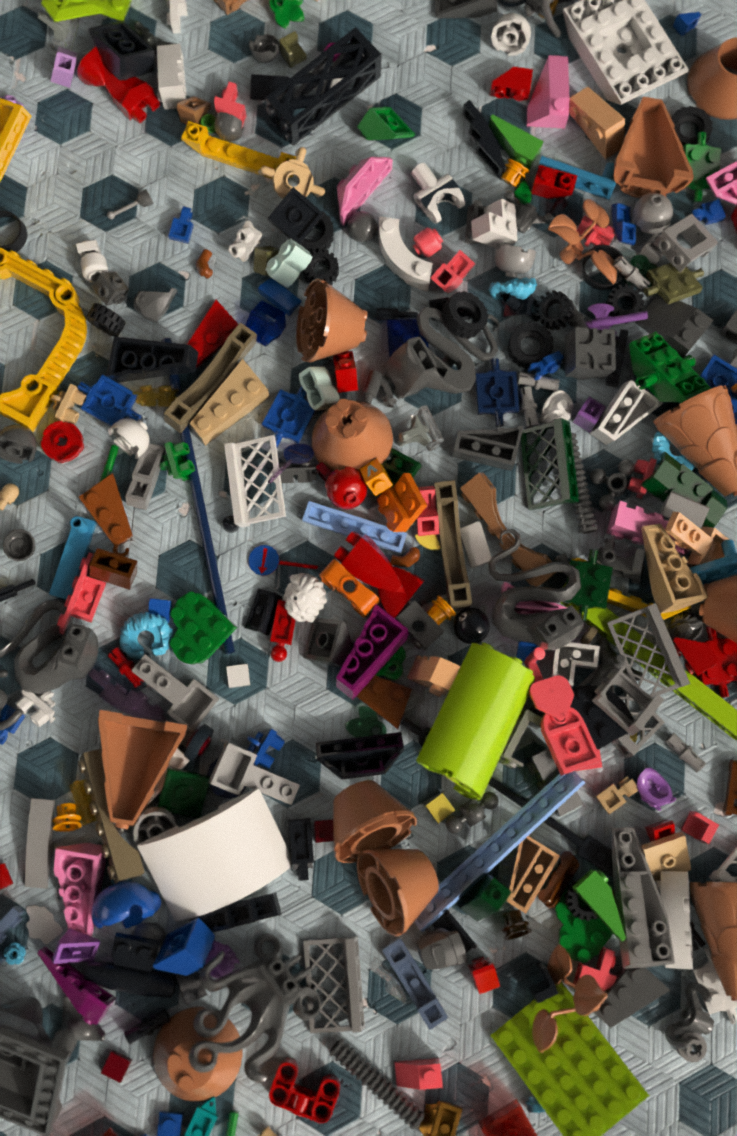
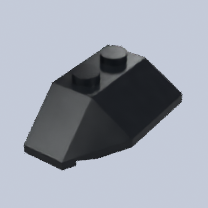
(360, 755)

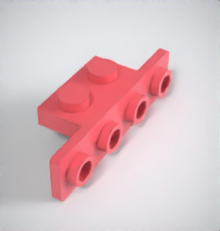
(85, 597)

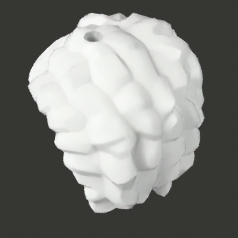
(309, 597)

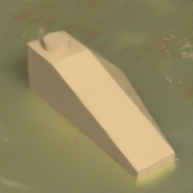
(670, 577)

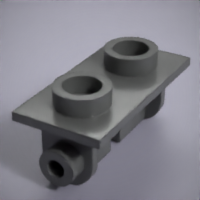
(474, 211)
(303, 471)

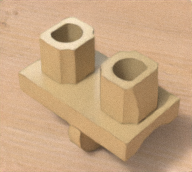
(65, 402)

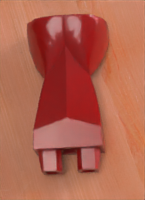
(128, 95)
(372, 567)

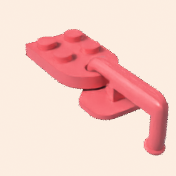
(567, 740)

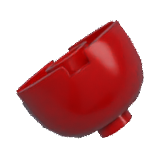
(346, 488)

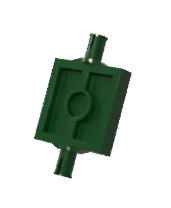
(594, 584)

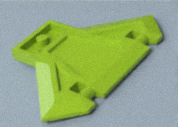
(70, 9)

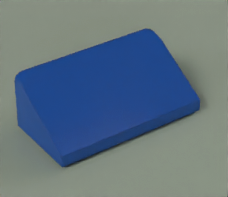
(279, 296)

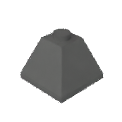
(328, 642)

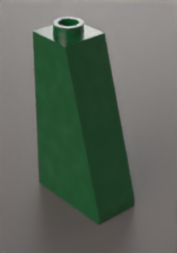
(485, 898)

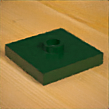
(184, 792)

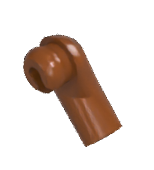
(202, 264)
(408, 559)

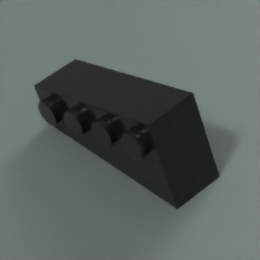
(147, 359)

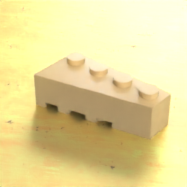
(231, 402)

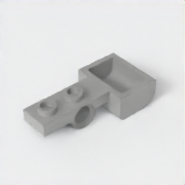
(189, 703)
(236, 770)

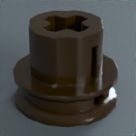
(515, 925)

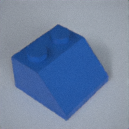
(185, 949)

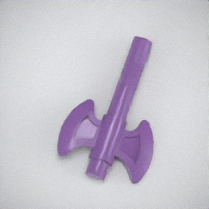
(604, 321)

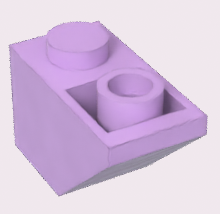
(64, 67)

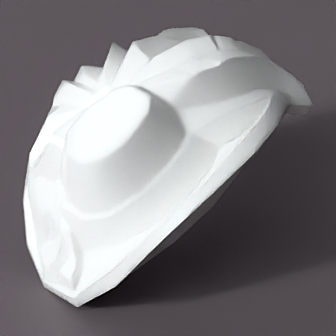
(557, 406)

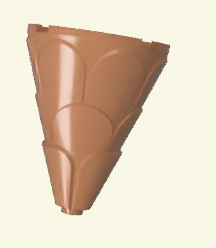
(652, 154)
(706, 436)
(134, 761)
(717, 914)

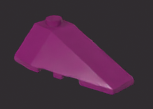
(86, 997)

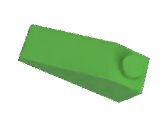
(517, 143)
(600, 899)

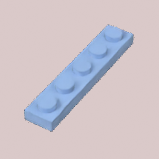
(345, 523)

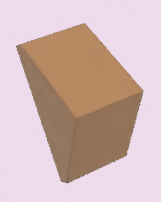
(192, 110)

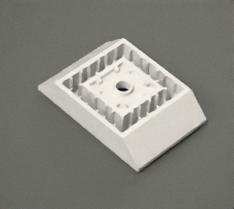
(604, 26)

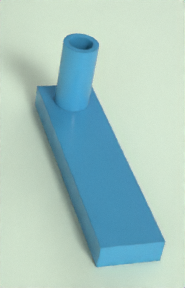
(586, 181)
(74, 551)
(718, 568)

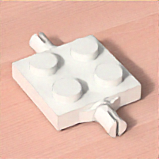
(709, 978)

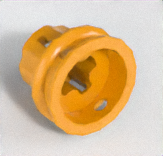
(514, 172)
(440, 610)
(73, 819)

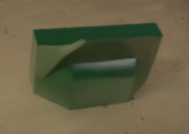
(398, 463)

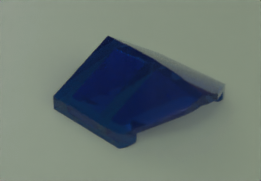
(266, 322)

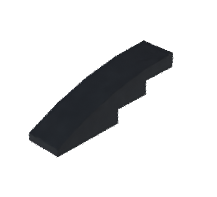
(486, 143)
(241, 913)

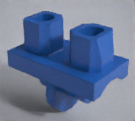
(271, 739)

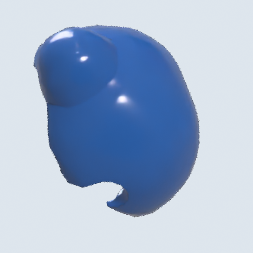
(124, 902)

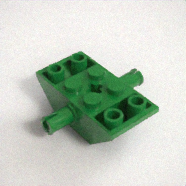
(664, 370)

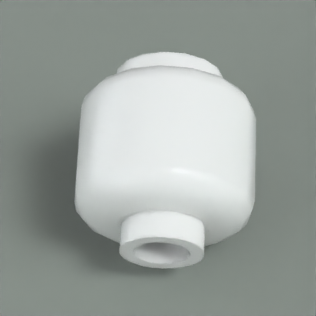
(93, 265)

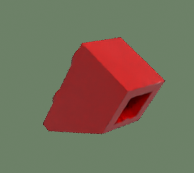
(513, 84)
(553, 183)
(345, 372)
(697, 654)
(484, 974)

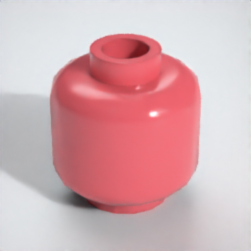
(427, 242)

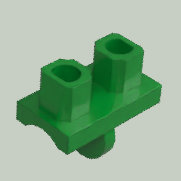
(174, 461)

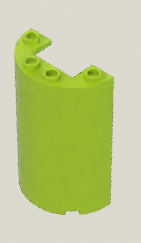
(477, 719)

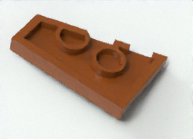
(108, 510)
(386, 699)

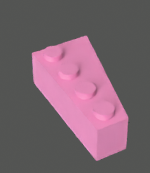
(627, 524)

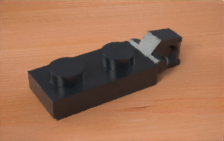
(620, 344)
(301, 846)

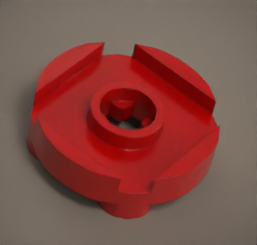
(51, 439)

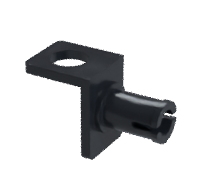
(518, 307)

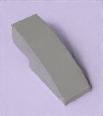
(145, 477)

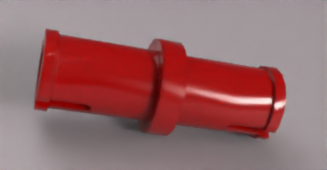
(125, 666)

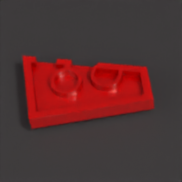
(212, 332)

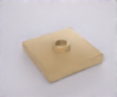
(667, 855)

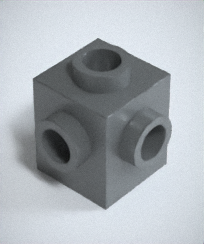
(110, 288)

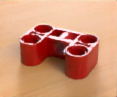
(302, 1100)

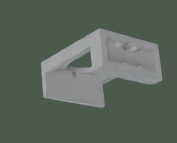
(694, 233)
(649, 704)
(525, 718)

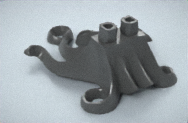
(268, 991)

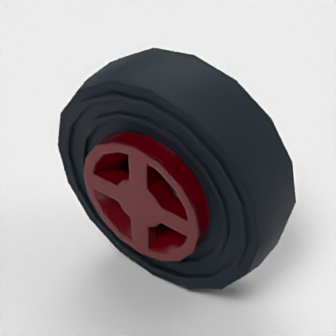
(198, 743)

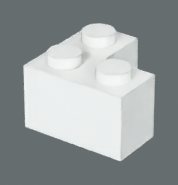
(496, 225)
(574, 656)

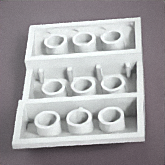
(217, 857)

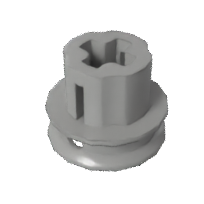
(699, 1041)

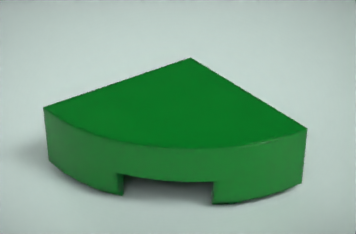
(523, 193)

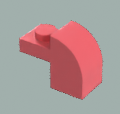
(228, 104)
(451, 275)
(427, 521)
(601, 972)

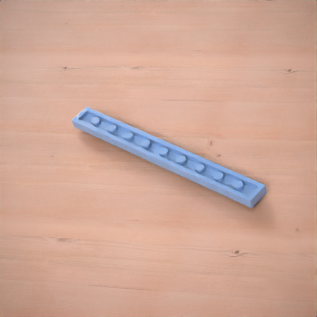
(499, 846)

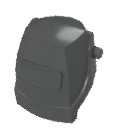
(153, 304)
(441, 949)

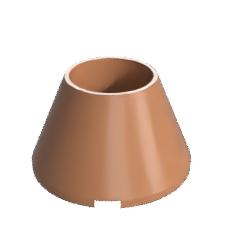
(712, 84)
(368, 819)
(397, 884)

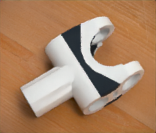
(435, 191)

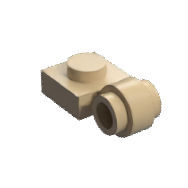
(612, 798)

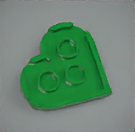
(200, 628)
(580, 937)

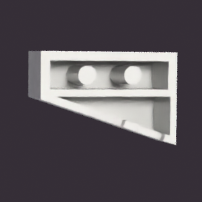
(170, 75)
(624, 411)

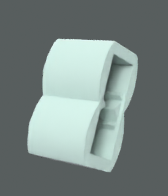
(288, 263)
(319, 388)

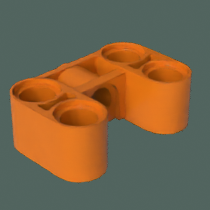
(361, 598)

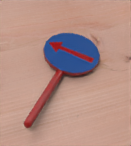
(265, 561)

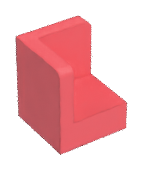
(699, 827)

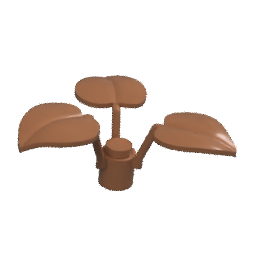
(566, 229)
(586, 999)

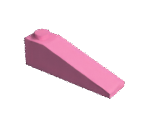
(551, 96)
(80, 879)

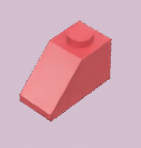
(419, 1074)

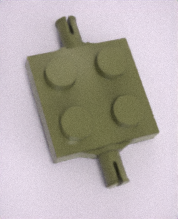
(672, 284)

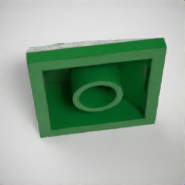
(383, 124)

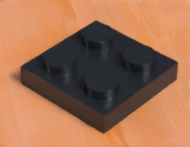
(295, 216)

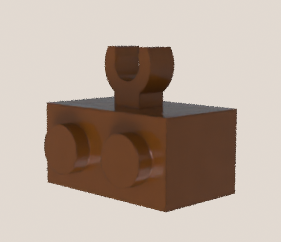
(114, 567)

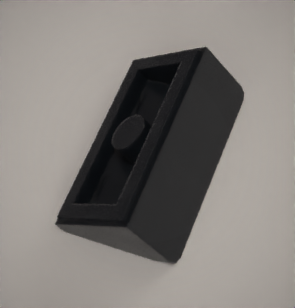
(263, 85)
(263, 612)

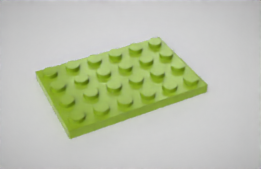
(576, 1079)

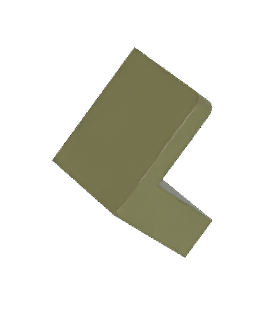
(291, 50)
(262, 256)

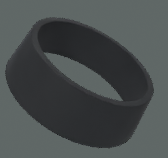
(21, 239)
(611, 251)

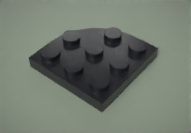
(599, 724)

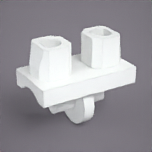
(245, 242)
(43, 711)

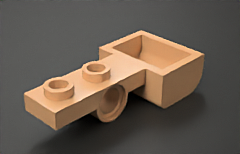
(703, 542)

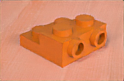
(401, 504)

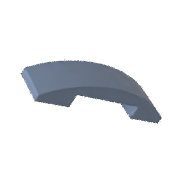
(415, 983)

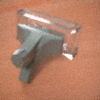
(64, 31)
(422, 430)

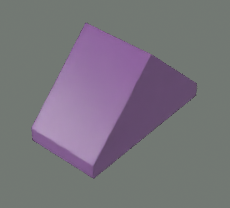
(589, 414)
(75, 948)

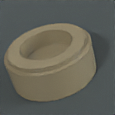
(589, 635)

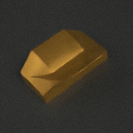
(440, 1119)

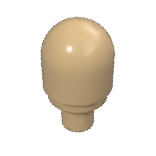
(8, 495)

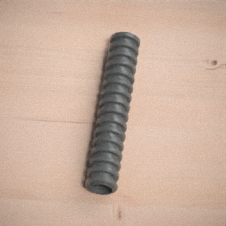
(583, 507)
(377, 1084)

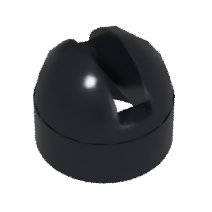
(228, 527)

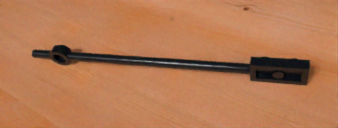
(589, 848)

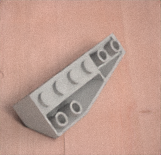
(639, 905)

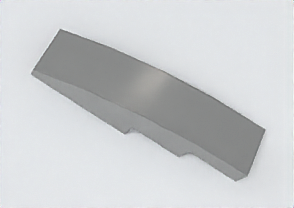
(39, 843)

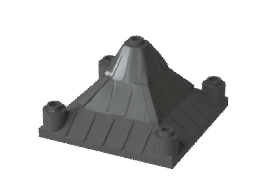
(31, 1066)

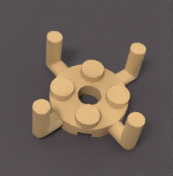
(293, 167)

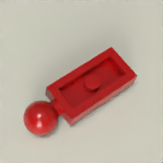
(282, 632)

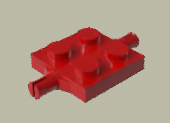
(726, 670)

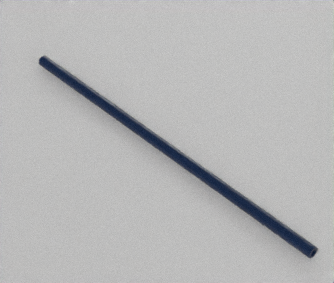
(203, 519)

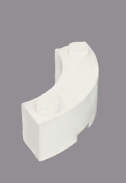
(399, 259)
(676, 899)

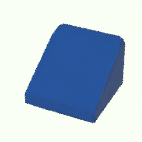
(686, 22)
(160, 607)

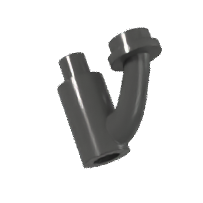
(372, 387)

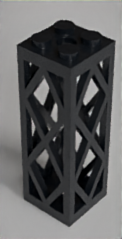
(366, 64)

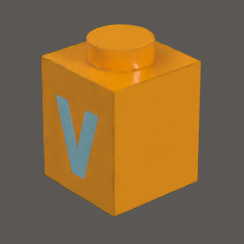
(376, 477)

